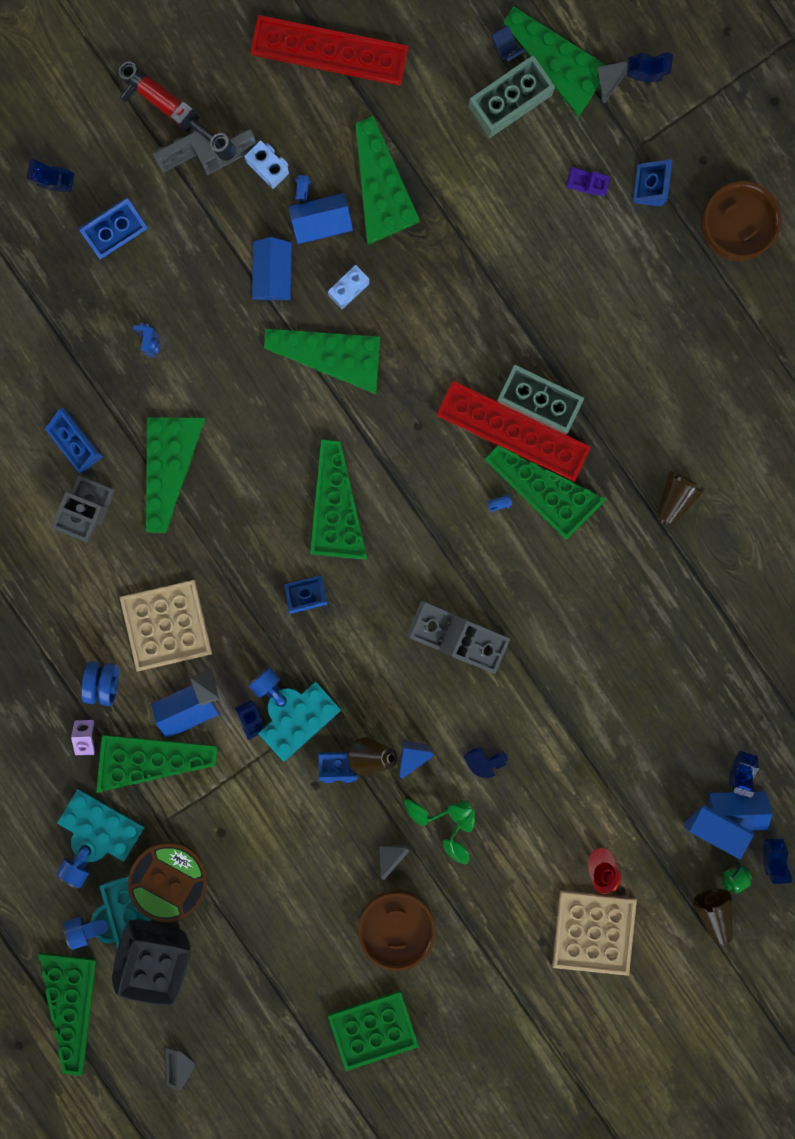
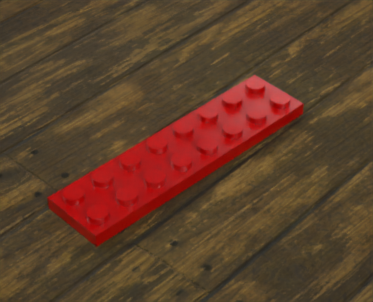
(329, 50)
(513, 431)

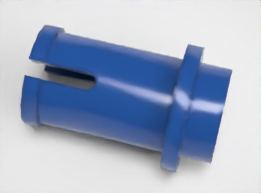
(302, 188)
(499, 503)

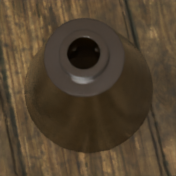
(677, 498)
(370, 757)
(716, 914)

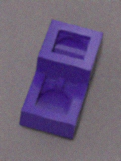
(587, 182)

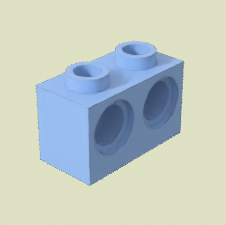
(263, 167)
(348, 287)

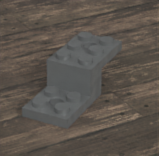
(196, 144)
(458, 637)

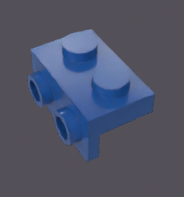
(150, 343)
(335, 767)

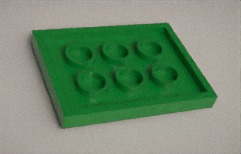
(373, 1030)

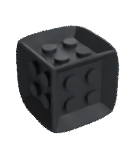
(150, 962)

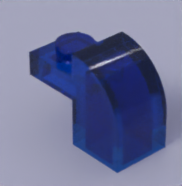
(648, 68)
(50, 177)
(249, 719)
(483, 767)
(743, 772)
(775, 861)

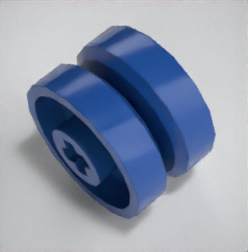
(100, 683)

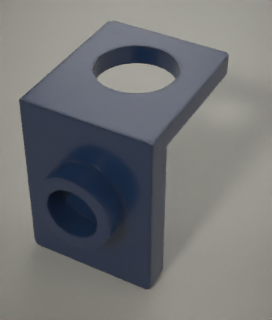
(506, 44)

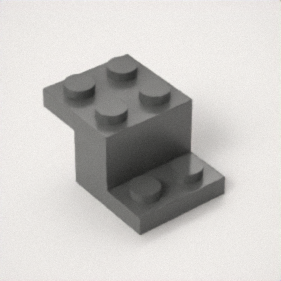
(83, 509)

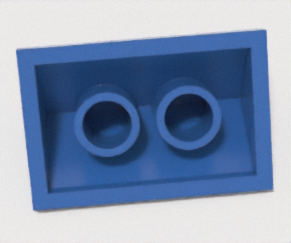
(320, 218)
(113, 228)
(271, 269)
(73, 441)
(181, 712)
(413, 756)
(748, 812)
(719, 831)

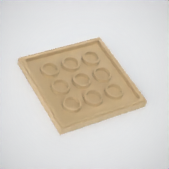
(165, 625)
(594, 932)

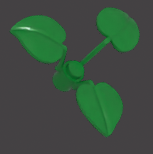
(461, 814)

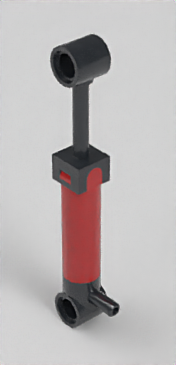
(175, 109)

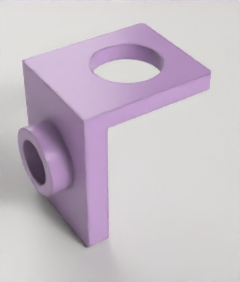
(82, 740)

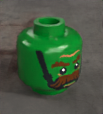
(736, 879)

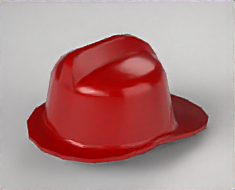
(603, 871)

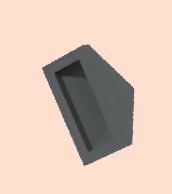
(610, 77)
(205, 687)
(390, 858)
(177, 1068)

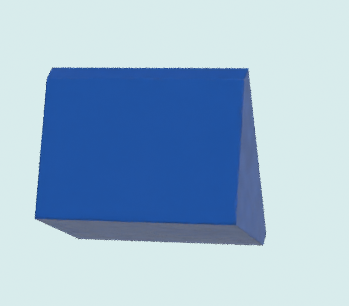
(652, 183)
(305, 594)

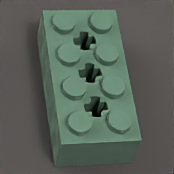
(511, 84)
(551, 394)

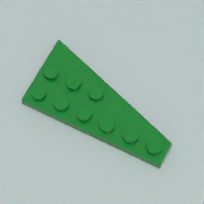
(565, 64)
(384, 194)
(337, 355)
(168, 460)
(550, 495)
(335, 520)
(140, 760)
(69, 998)

